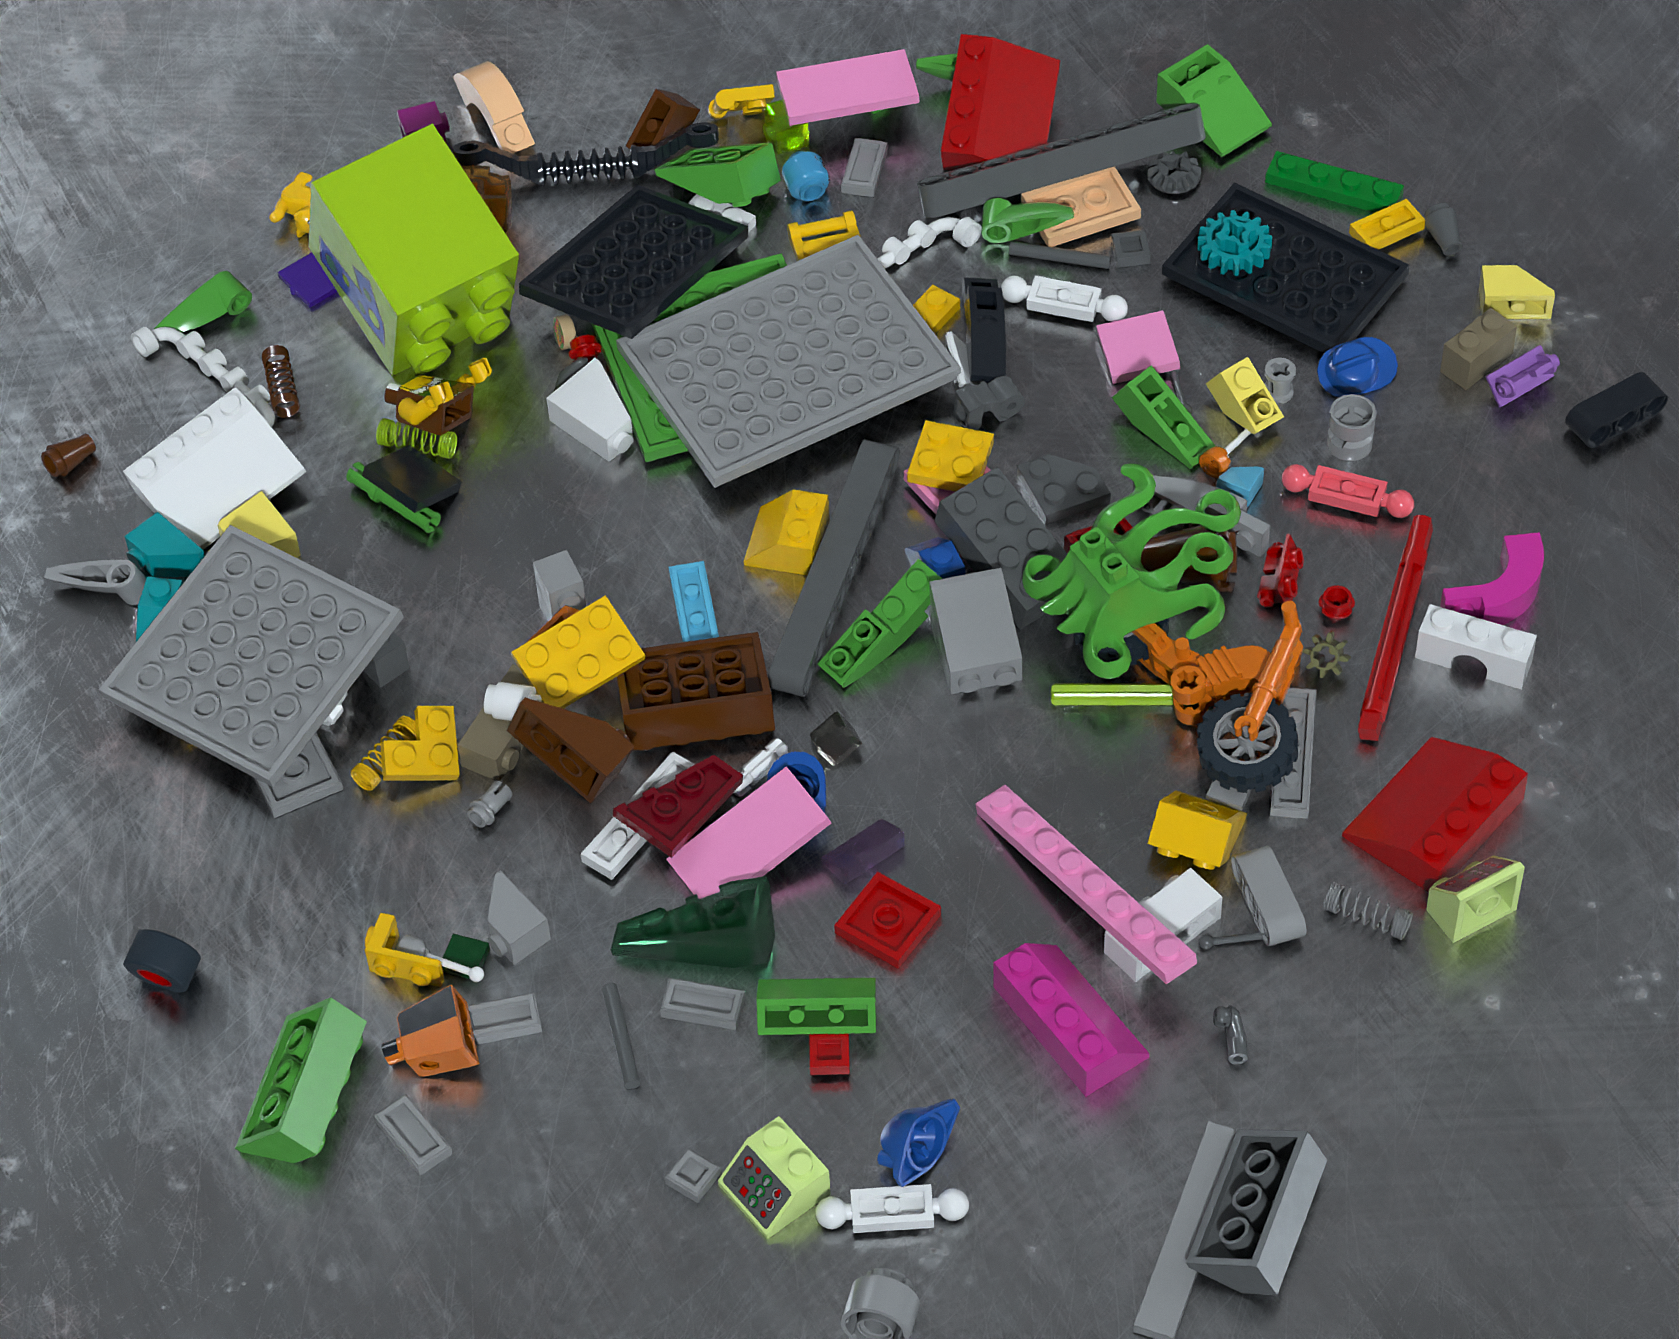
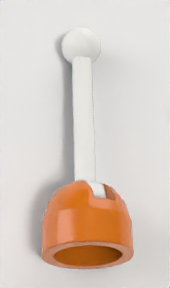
(1216, 459)

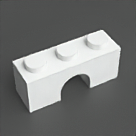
(1500, 648)

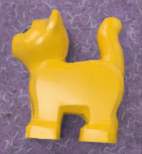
(295, 201)

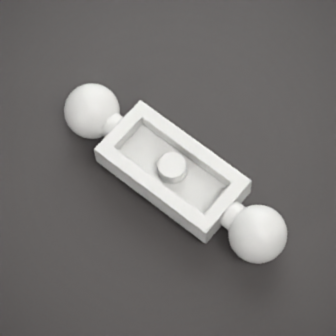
(1064, 298)
(892, 1208)

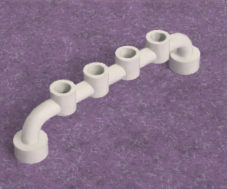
(964, 232)
(210, 363)

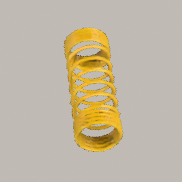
(366, 776)

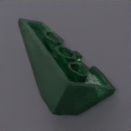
(717, 930)

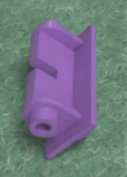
(1522, 375)

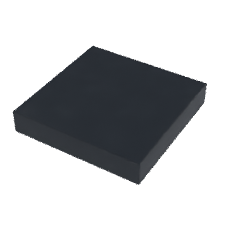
(411, 478)

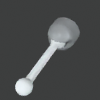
(417, 946)

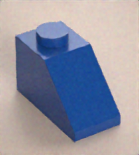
(939, 556)

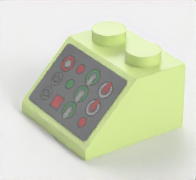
(1475, 896)
(775, 1178)

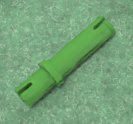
(421, 518)

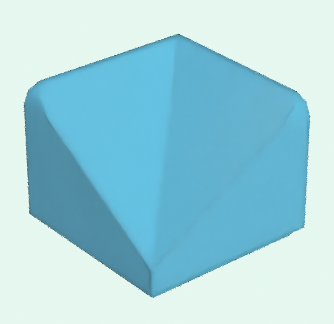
(1242, 481)

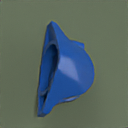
(916, 1139)

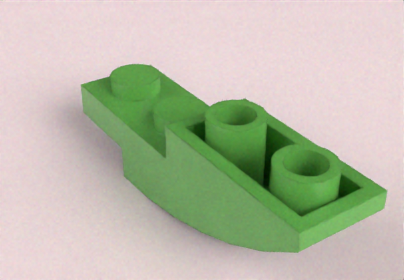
(883, 630)

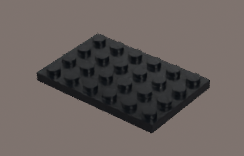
(633, 261)
(1311, 287)

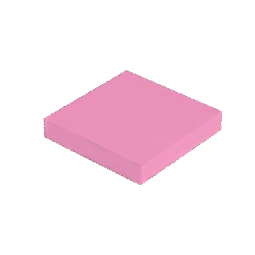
(1137, 344)

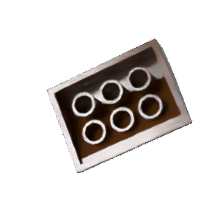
(697, 692)

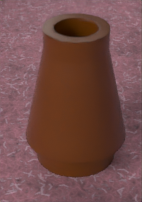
(66, 455)

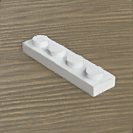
(616, 841)

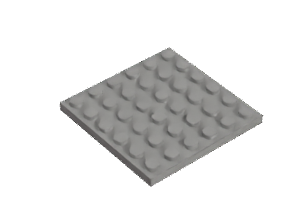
(251, 655)

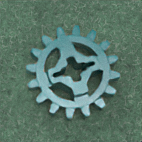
(1232, 242)

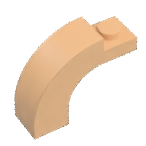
(498, 103)

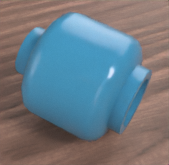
(805, 175)

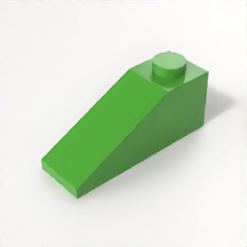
(1162, 417)

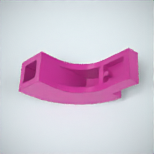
(1510, 593)

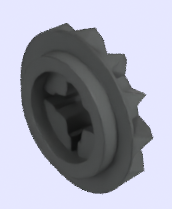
(1179, 181)

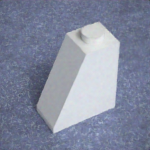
(592, 412)

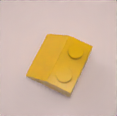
(788, 532)
(1195, 829)

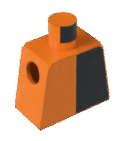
(434, 1035)

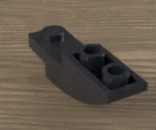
(985, 328)

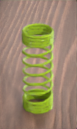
(387, 431)

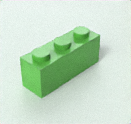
(816, 1006)

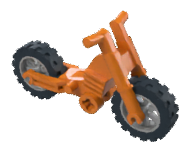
(1221, 682)

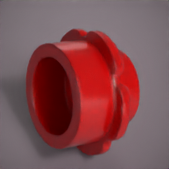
(585, 346)
(1340, 596)

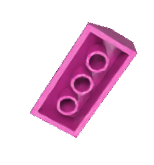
(1066, 1015)

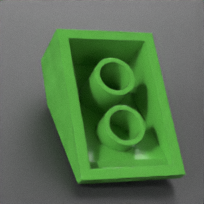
(724, 172)

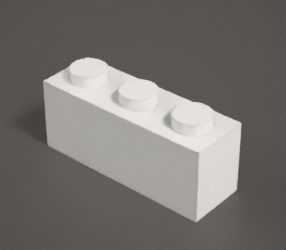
(1183, 906)

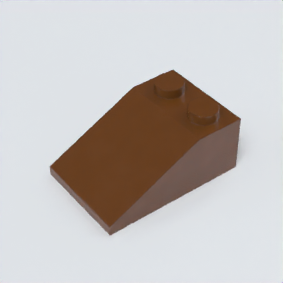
(573, 745)

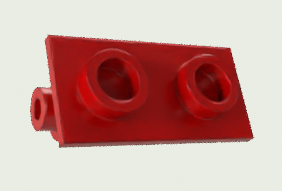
(1283, 562)

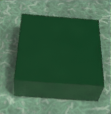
(466, 952)

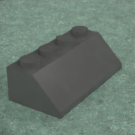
(1258, 1210)

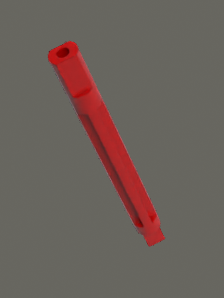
(1395, 629)

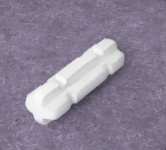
(760, 765)

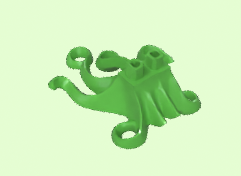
(1110, 589)

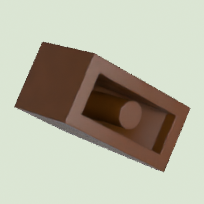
(662, 118)

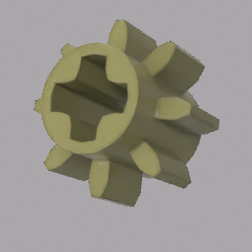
(1318, 659)

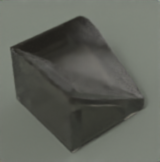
(835, 739)

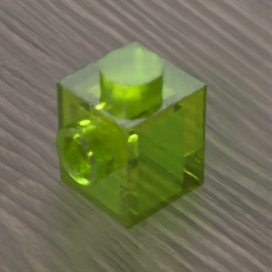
(780, 133)

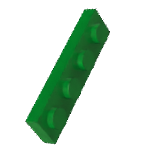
(1332, 183)

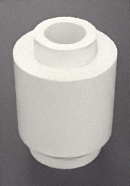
(504, 699)

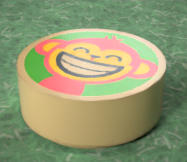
(564, 331)

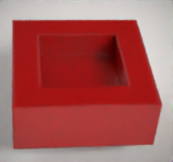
(829, 1054)

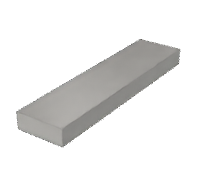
(1292, 795)

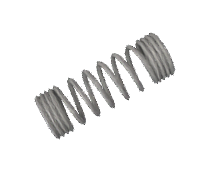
(1399, 923)

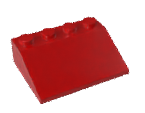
(997, 101)
(1438, 810)

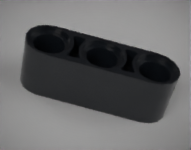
(1616, 409)

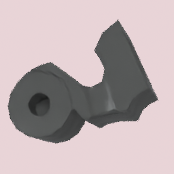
(998, 396)

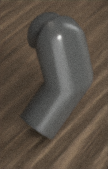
(1235, 1033)

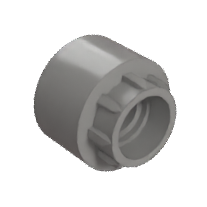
(880, 1306)

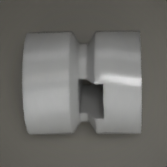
(1351, 427)

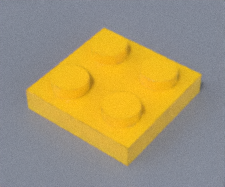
(949, 456)

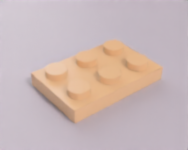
(1098, 203)

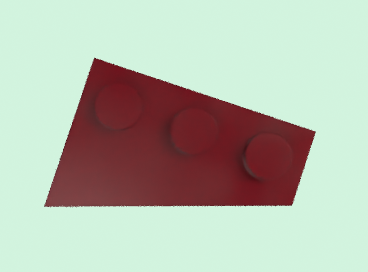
(680, 807)

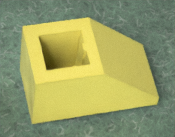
(1244, 397)

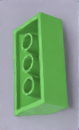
(302, 1083)

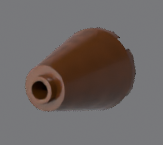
(1165, 548)

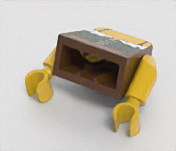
(435, 402)

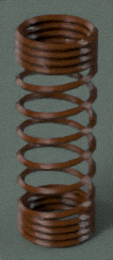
(276, 365)

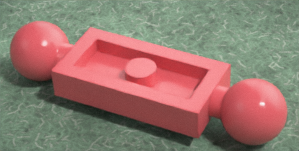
(1347, 491)

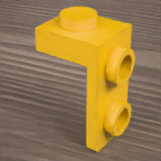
(387, 962)

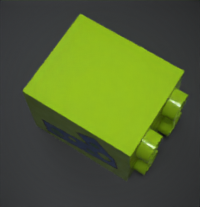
(413, 251)

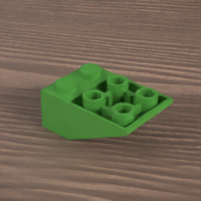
(1226, 104)

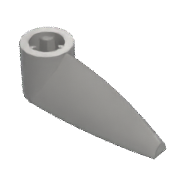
(103, 577)

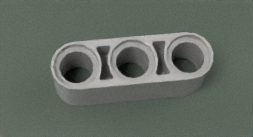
(1268, 895)

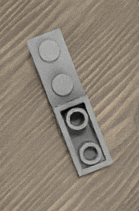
(1182, 493)

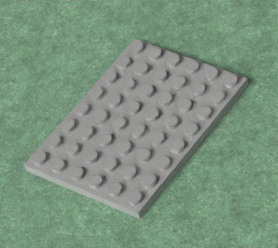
(787, 360)

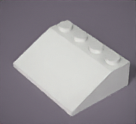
(213, 467)

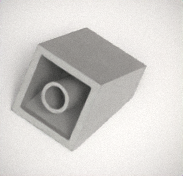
(975, 631)

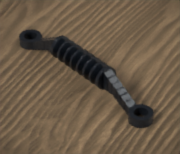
(537, 169)

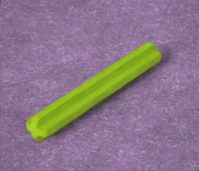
(1111, 694)

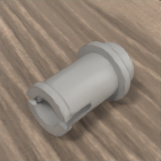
(483, 810)

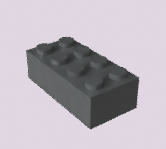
(999, 530)

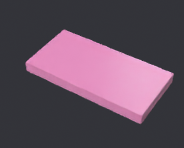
(847, 87)
(751, 836)

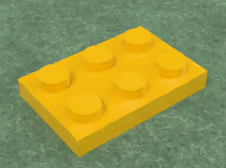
(578, 654)

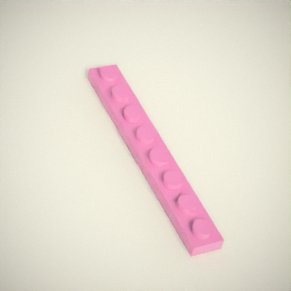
(1086, 884)

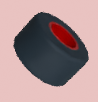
(162, 960)

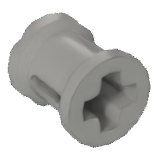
(1277, 381)

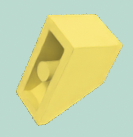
(1514, 293)

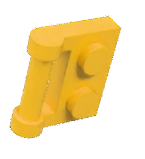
(748, 99)
(806, 248)

